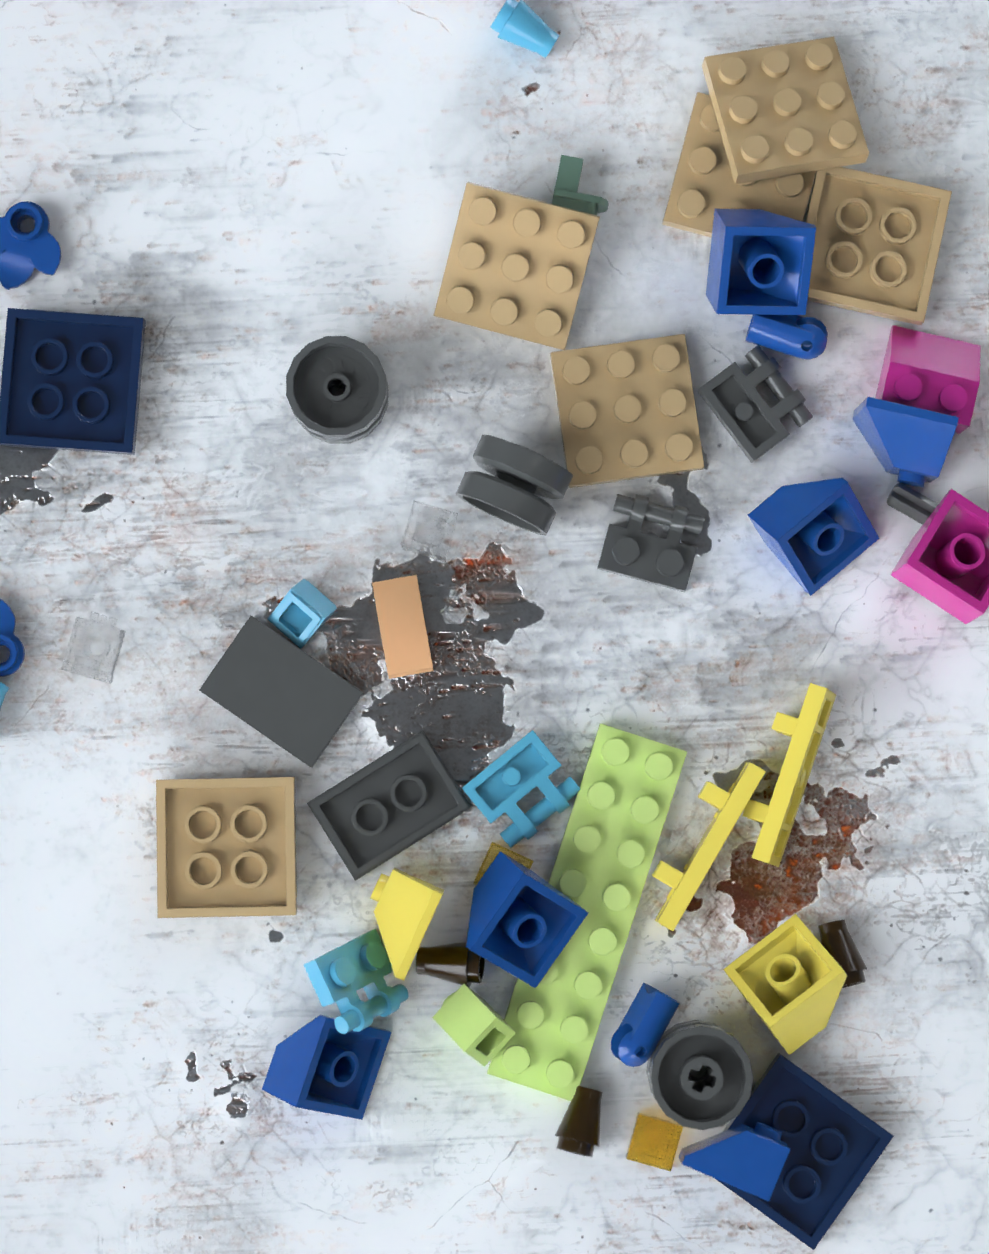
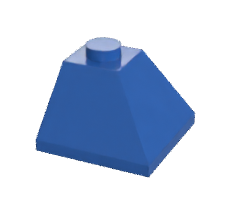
(906, 438)
(814, 529)
(520, 920)
(326, 1068)

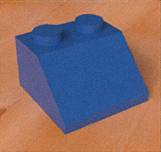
(759, 263)

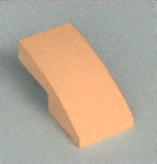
(402, 626)

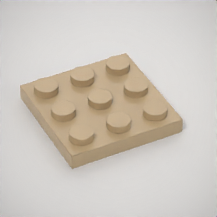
(784, 110)
(706, 180)
(875, 243)
(516, 265)
(627, 410)
(226, 847)

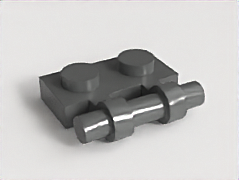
(743, 409)
(647, 556)

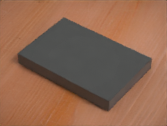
(281, 691)
(389, 805)

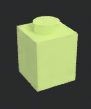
(473, 1024)

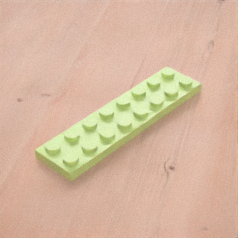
(603, 871)

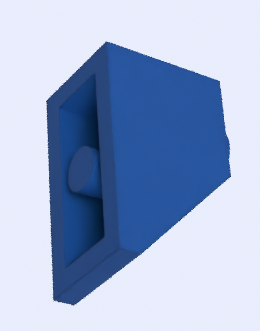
(741, 1158)

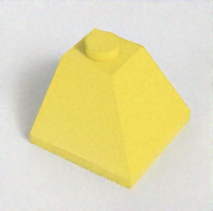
(403, 915)
(789, 983)

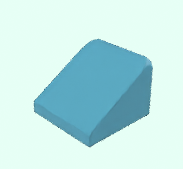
(302, 613)

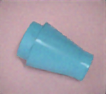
(524, 28)

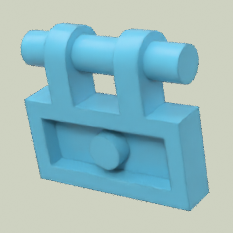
(513, 777)
(352, 967)

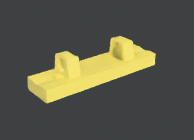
(805, 741)
(730, 807)

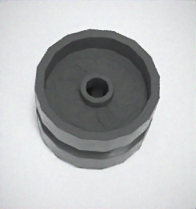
(330, 363)
(517, 478)
(715, 1097)

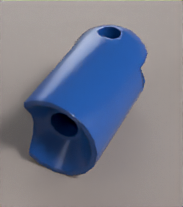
(789, 334)
(643, 1026)

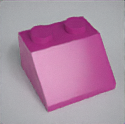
(931, 374)
(950, 558)

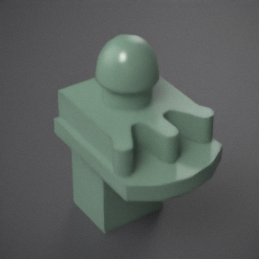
(567, 187)

